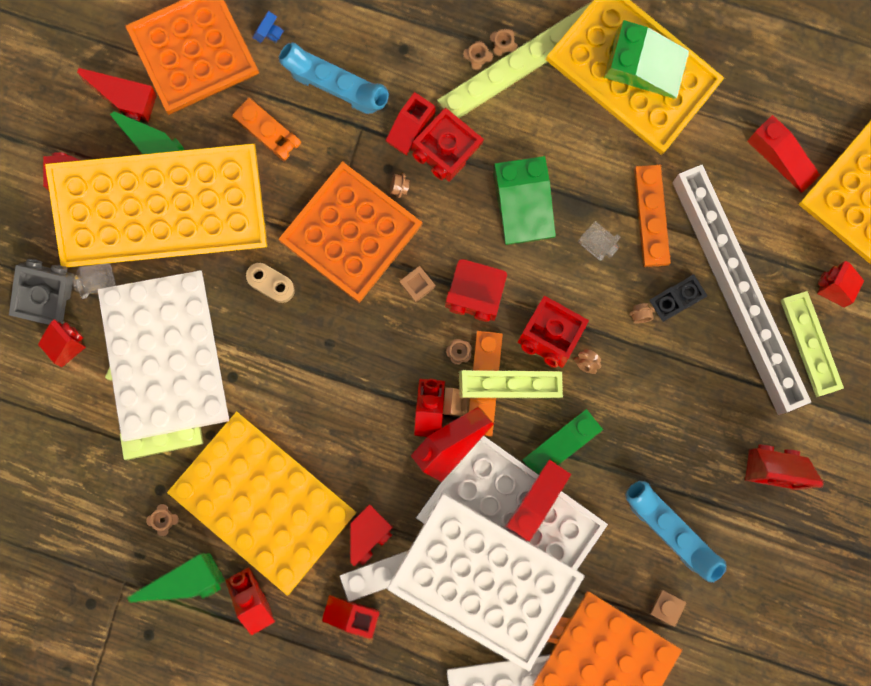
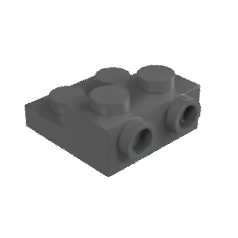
(40, 292)

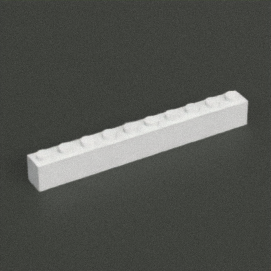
(740, 290)

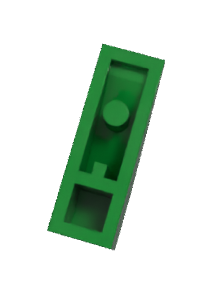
(145, 137)
(564, 442)

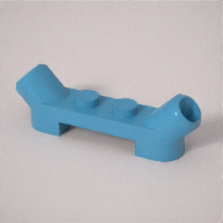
(312, 70)
(674, 532)

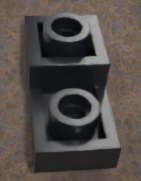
(678, 298)

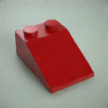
(781, 469)

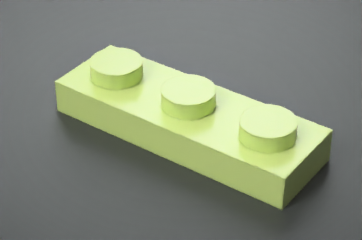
(161, 443)

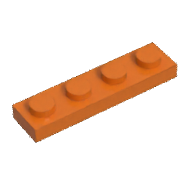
(652, 216)
(486, 358)

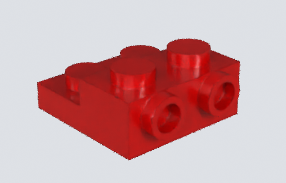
(446, 145)
(552, 332)

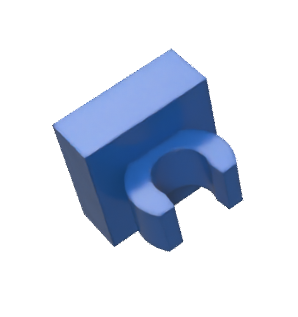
(267, 29)

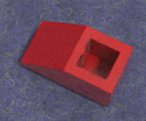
(410, 123)
(840, 284)
(61, 342)
(429, 407)
(366, 532)
(249, 601)
(351, 616)

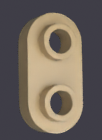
(269, 282)

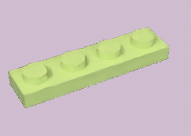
(812, 344)
(510, 384)

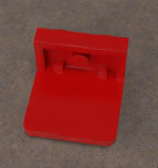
(476, 290)

